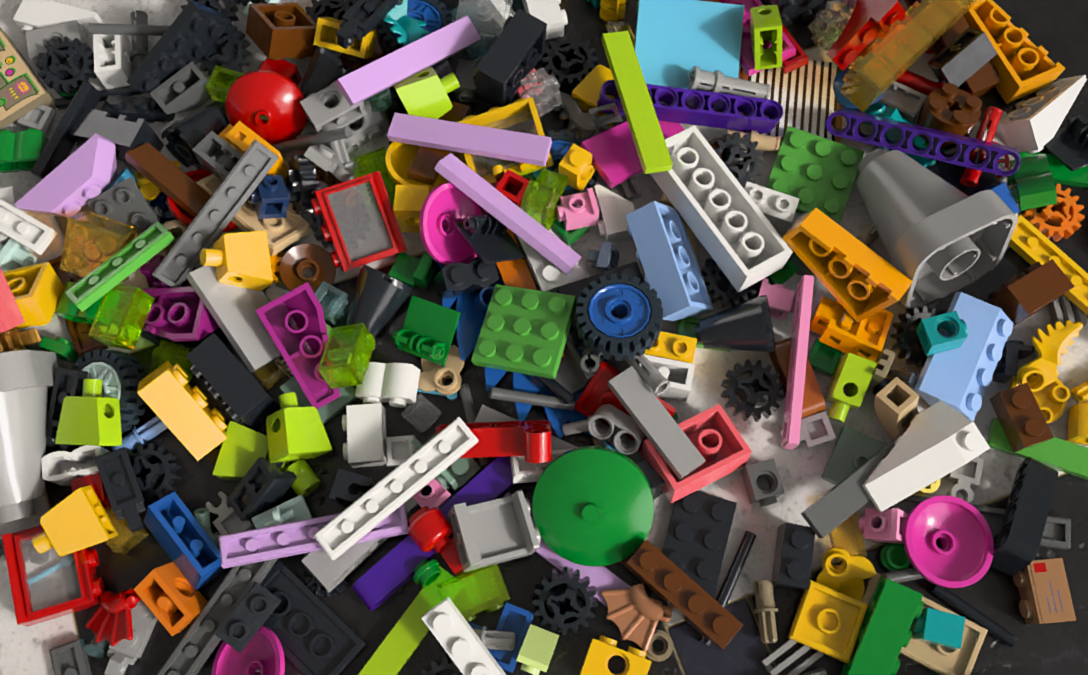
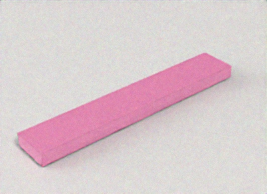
(797, 363)

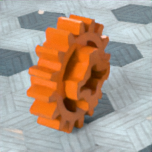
(1057, 219)

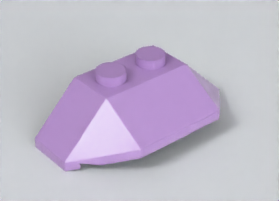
(74, 180)

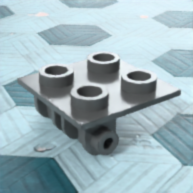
(126, 205)

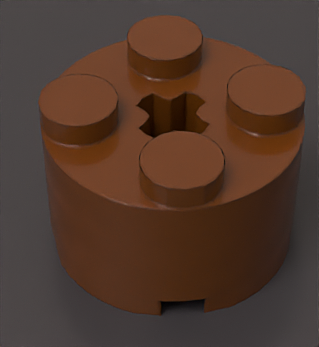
(950, 111)

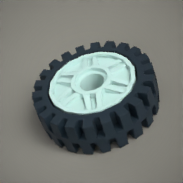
(120, 381)

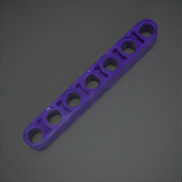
(702, 111)
(935, 137)
(400, 562)

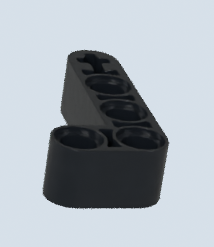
(1024, 517)

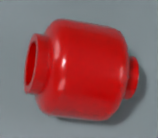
(430, 529)

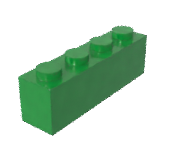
(884, 629)

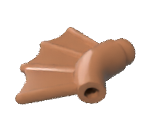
(636, 613)

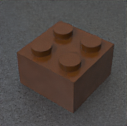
(281, 30)
(1031, 291)

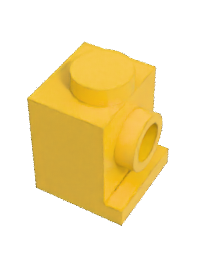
(577, 167)

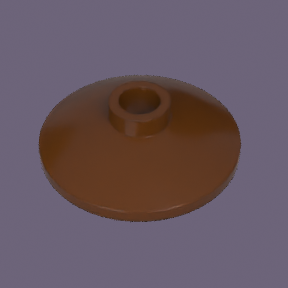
(306, 257)

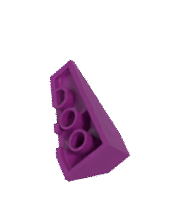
(178, 315)
(301, 336)

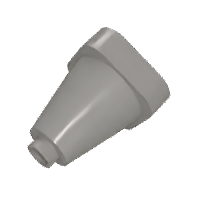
(932, 227)
(23, 418)

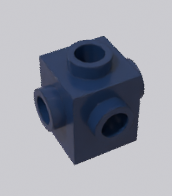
(271, 197)

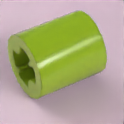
(306, 479)

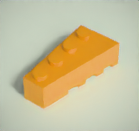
(1019, 62)
(846, 266)

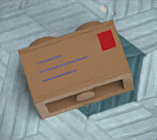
(1044, 592)

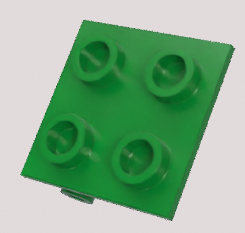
(427, 330)

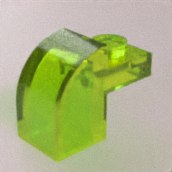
(542, 195)

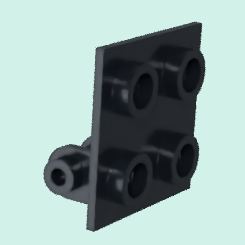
(1071, 143)
(489, 239)

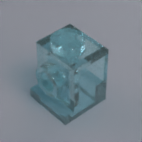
(334, 302)

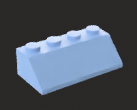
(668, 261)
(964, 373)

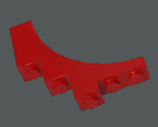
(865, 23)

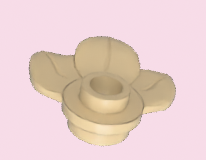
(435, 375)

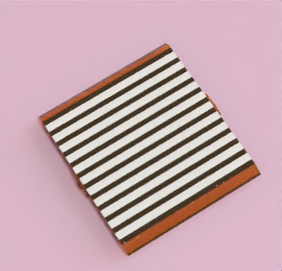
(804, 96)

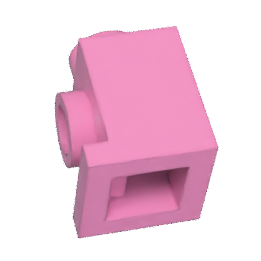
(578, 210)
(780, 299)
(437, 498)
(891, 529)

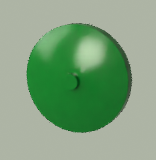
(593, 506)

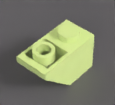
(537, 650)

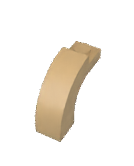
(896, 407)

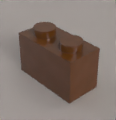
(1021, 417)

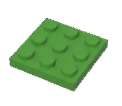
(815, 172)
(525, 331)

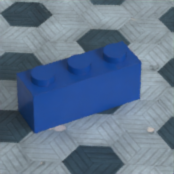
(184, 540)

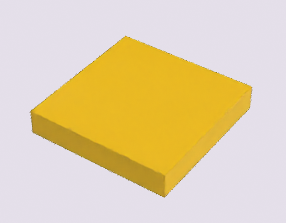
(828, 621)

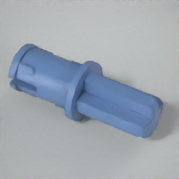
(142, 434)

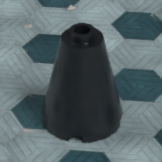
(322, 71)
(192, 130)
(376, 299)
(739, 328)

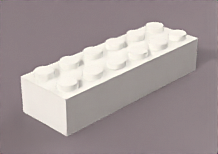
(720, 211)

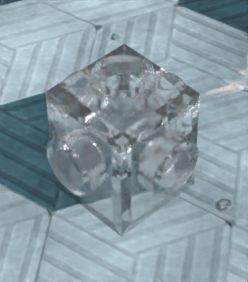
(827, 27)
(543, 89)

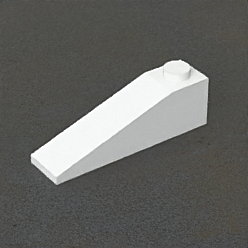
(1040, 117)
(544, 273)
(927, 451)

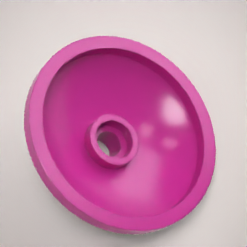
(438, 233)
(964, 540)
(259, 657)

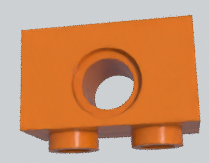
(171, 598)

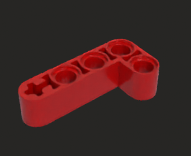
(510, 438)

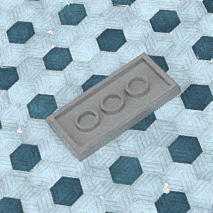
(236, 315)

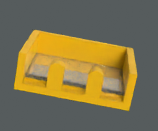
(517, 117)

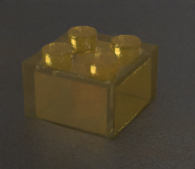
(92, 241)

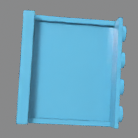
(686, 34)

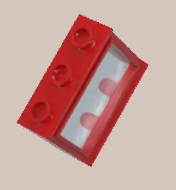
(358, 221)
(48, 584)

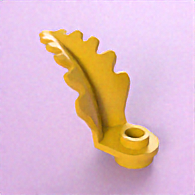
(1048, 350)

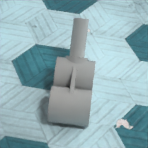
(618, 425)

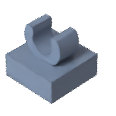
(604, 259)

